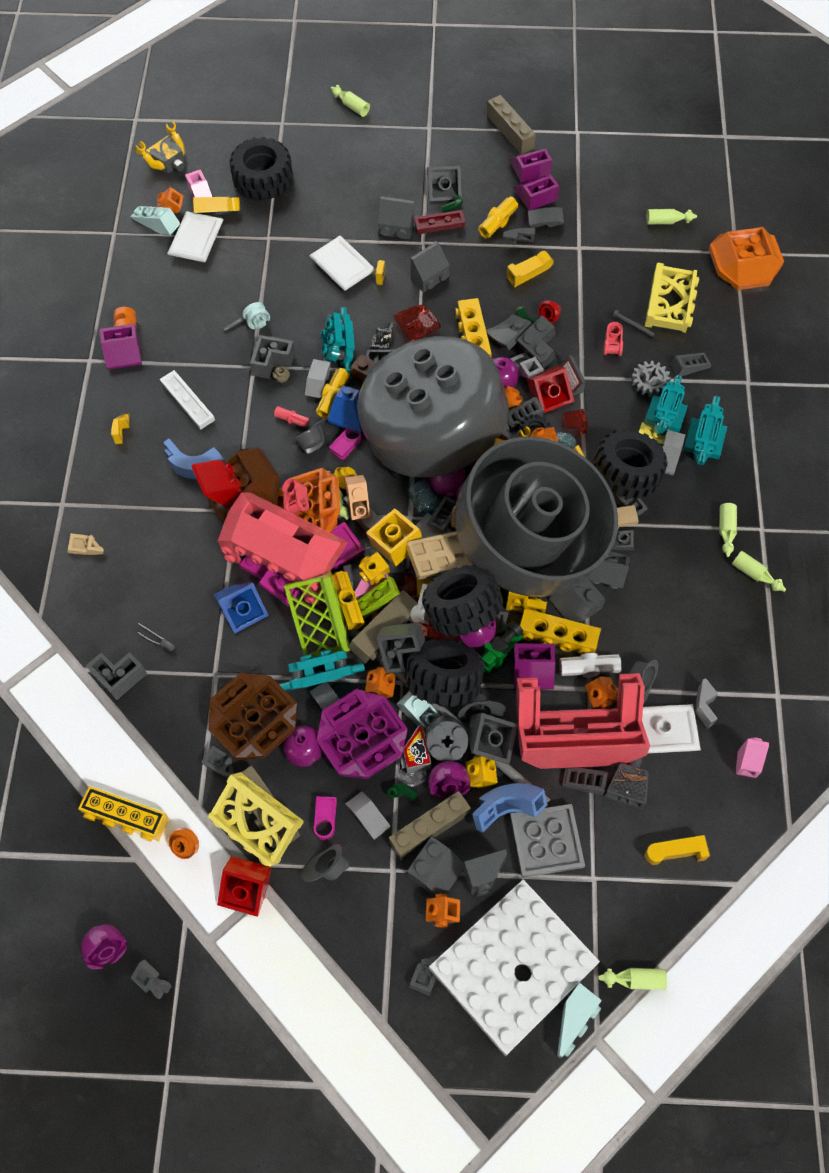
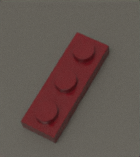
(439, 221)

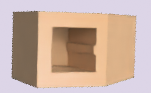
(357, 497)

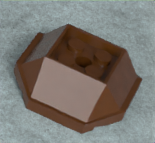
(255, 476)
(248, 697)

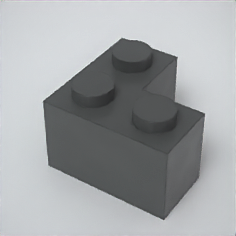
(535, 341)
(271, 352)
(397, 642)
(119, 677)

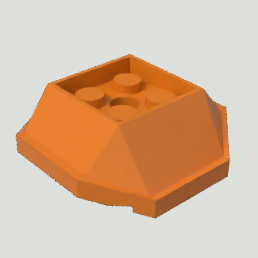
(746, 257)
(322, 498)

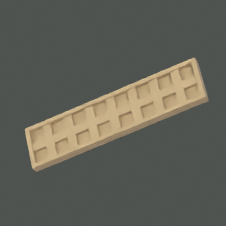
(436, 555)

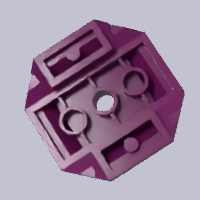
(357, 715)

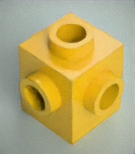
(373, 569)
(481, 772)

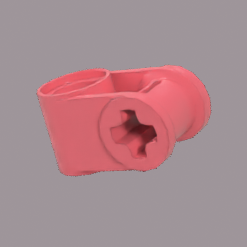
(613, 342)
(295, 496)

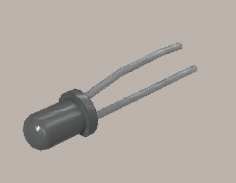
(165, 643)

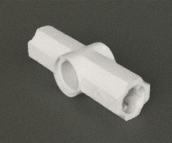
(590, 665)

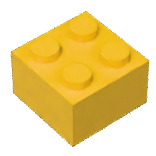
(391, 536)

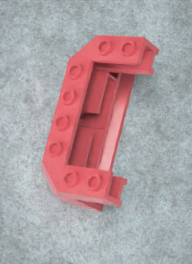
(279, 541)
(582, 736)

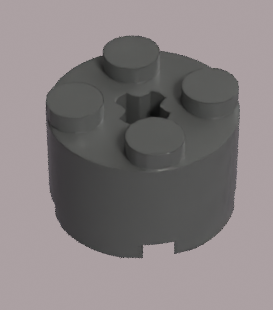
(452, 748)

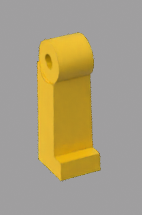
(215, 204)
(529, 268)
(677, 849)

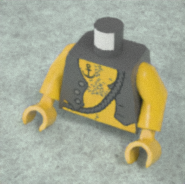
(165, 154)

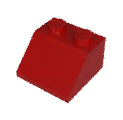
(551, 388)
(218, 481)
(243, 885)

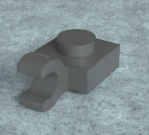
(147, 979)

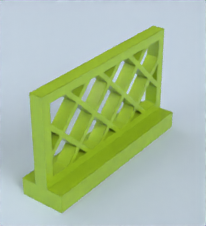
(333, 607)

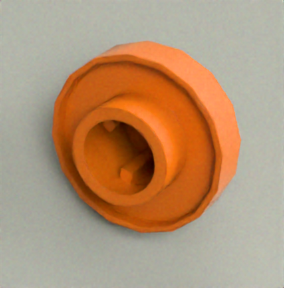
(513, 396)
(183, 843)

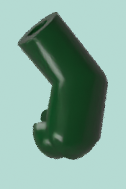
(456, 203)
(521, 312)
(401, 789)

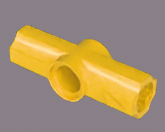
(498, 217)
(330, 390)
(350, 609)

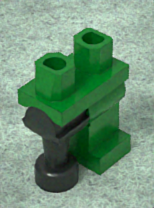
(501, 647)

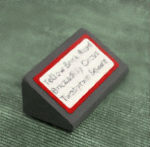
(575, 376)

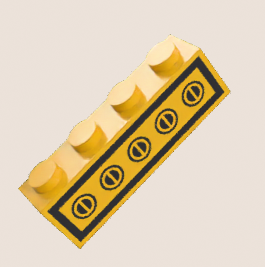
(124, 814)

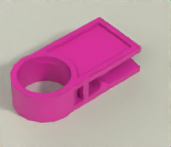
(343, 446)
(325, 812)

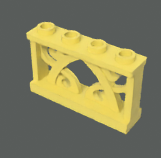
(655, 313)
(237, 826)

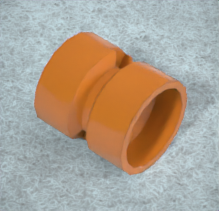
(124, 316)

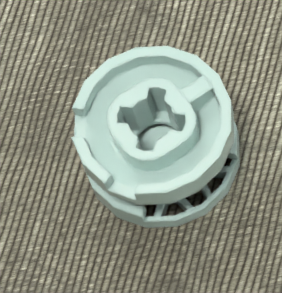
(256, 315)

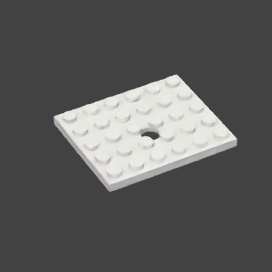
(483, 963)

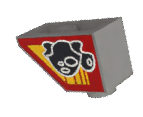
(416, 753)

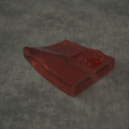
(417, 322)

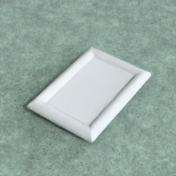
(195, 236)
(342, 263)
(671, 728)

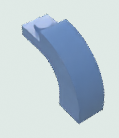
(182, 463)
(508, 799)

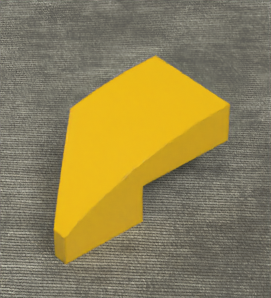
(118, 424)

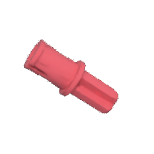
(291, 416)

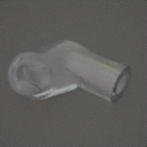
(413, 779)

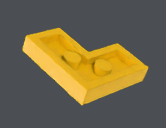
(519, 602)

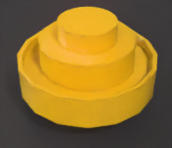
(342, 473)

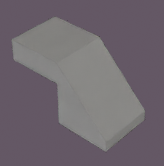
(527, 366)
(317, 377)
(672, 447)
(705, 695)
(368, 815)

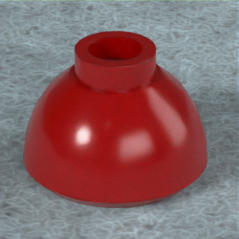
(549, 310)

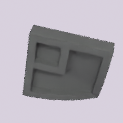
(509, 331)

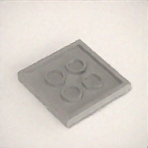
(547, 841)

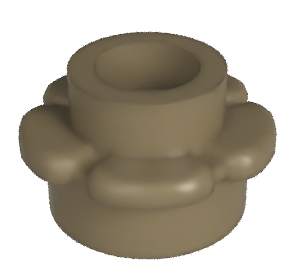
(281, 377)

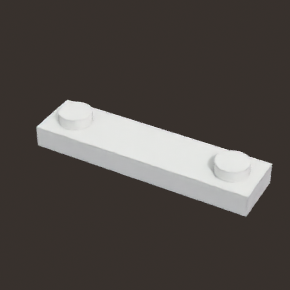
(187, 399)

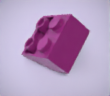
(532, 164)
(538, 192)
(121, 346)
(534, 662)

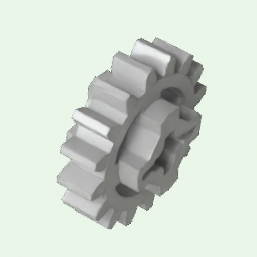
(650, 378)

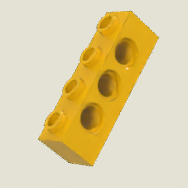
(472, 323)
(569, 629)

